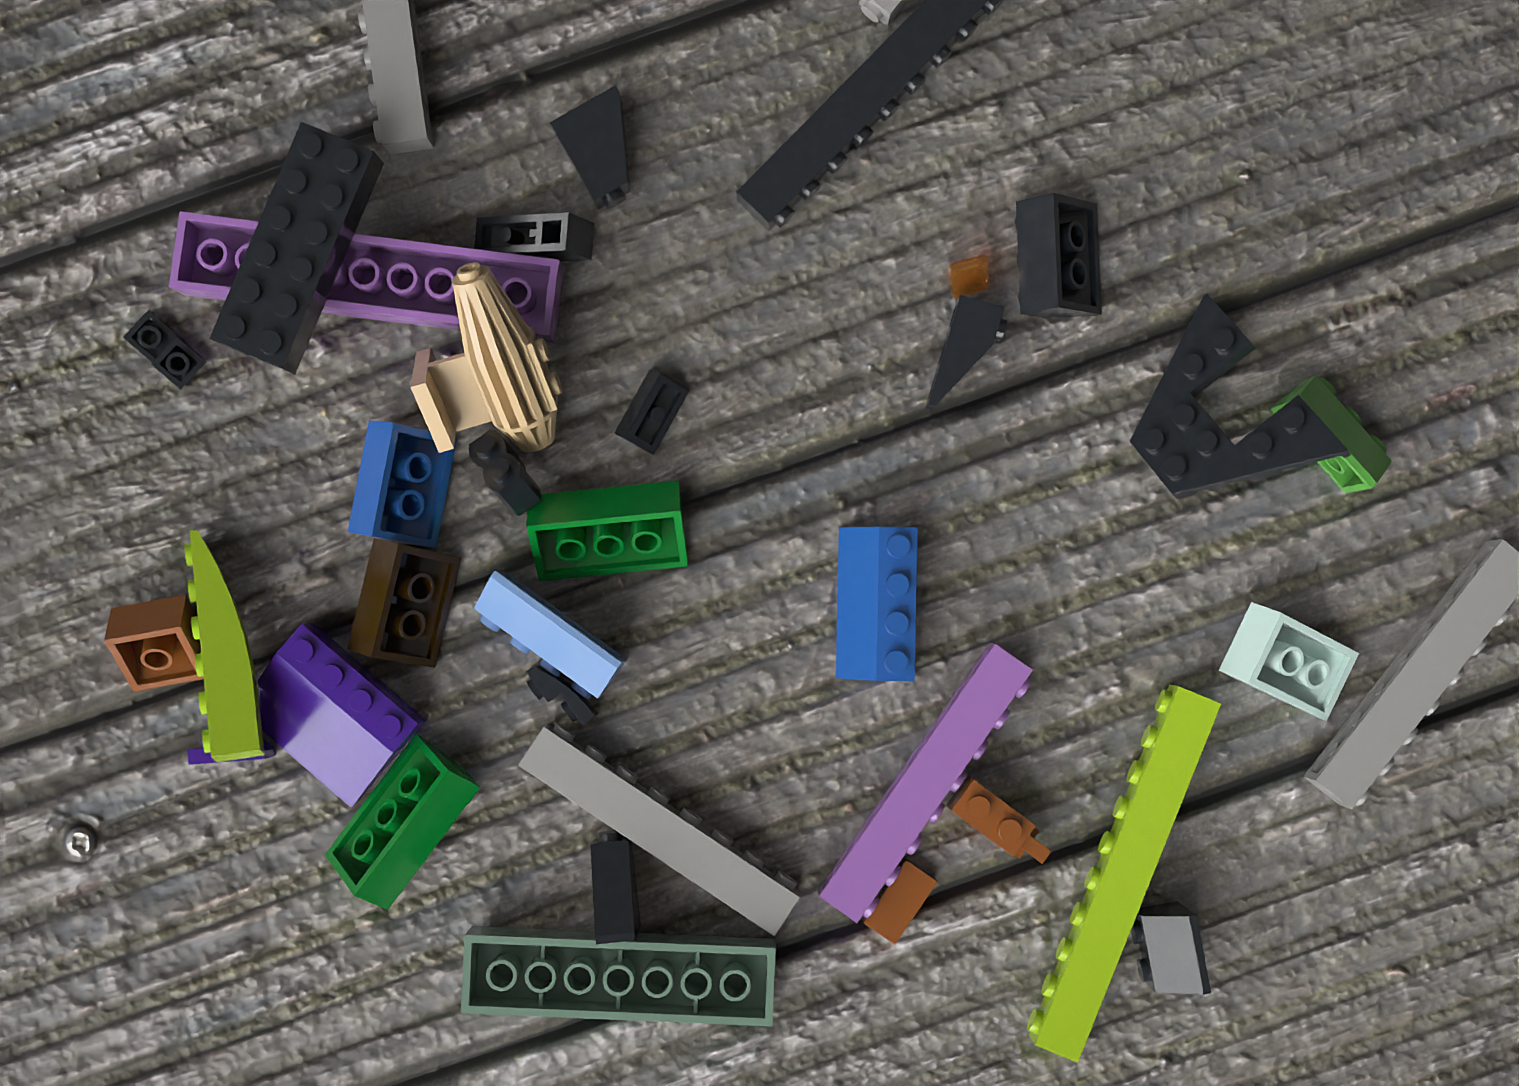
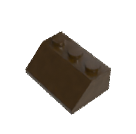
(404, 603)

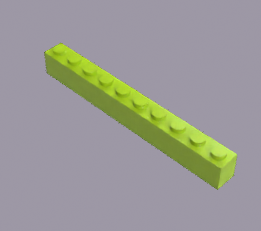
(1123, 872)

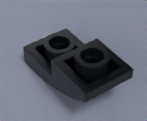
(165, 349)
(550, 687)

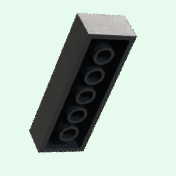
(297, 248)

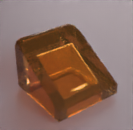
(968, 276)

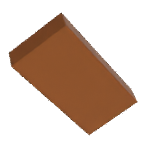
(900, 902)

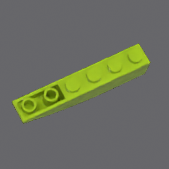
(224, 662)

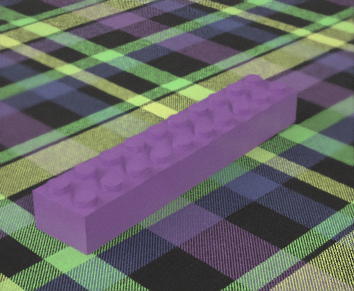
(377, 277)

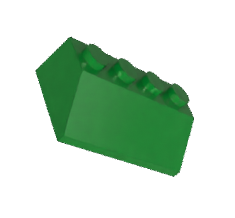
(608, 531)
(401, 822)

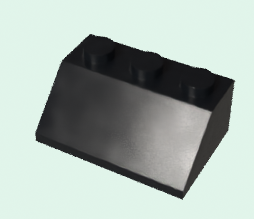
(1058, 257)

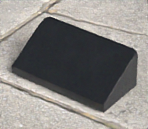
(652, 411)

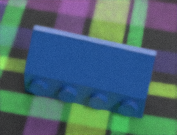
(876, 603)

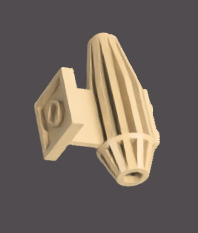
(497, 376)

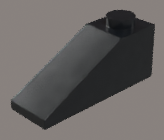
(537, 235)
(969, 336)

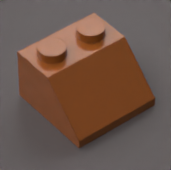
(154, 642)

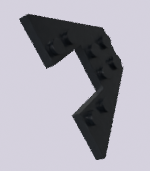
(1188, 445)

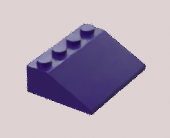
(333, 713)

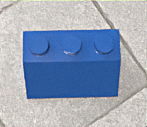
(400, 485)

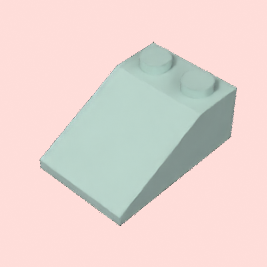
(1289, 661)

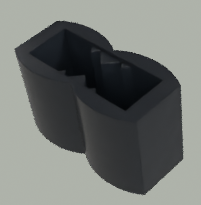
(504, 472)

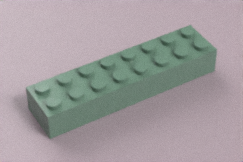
(628, 980)

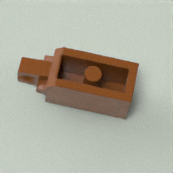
(997, 820)

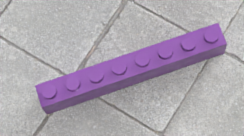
(924, 783)

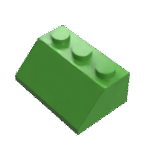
(1368, 453)

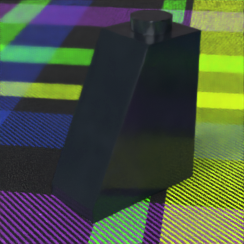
(597, 146)
(614, 889)

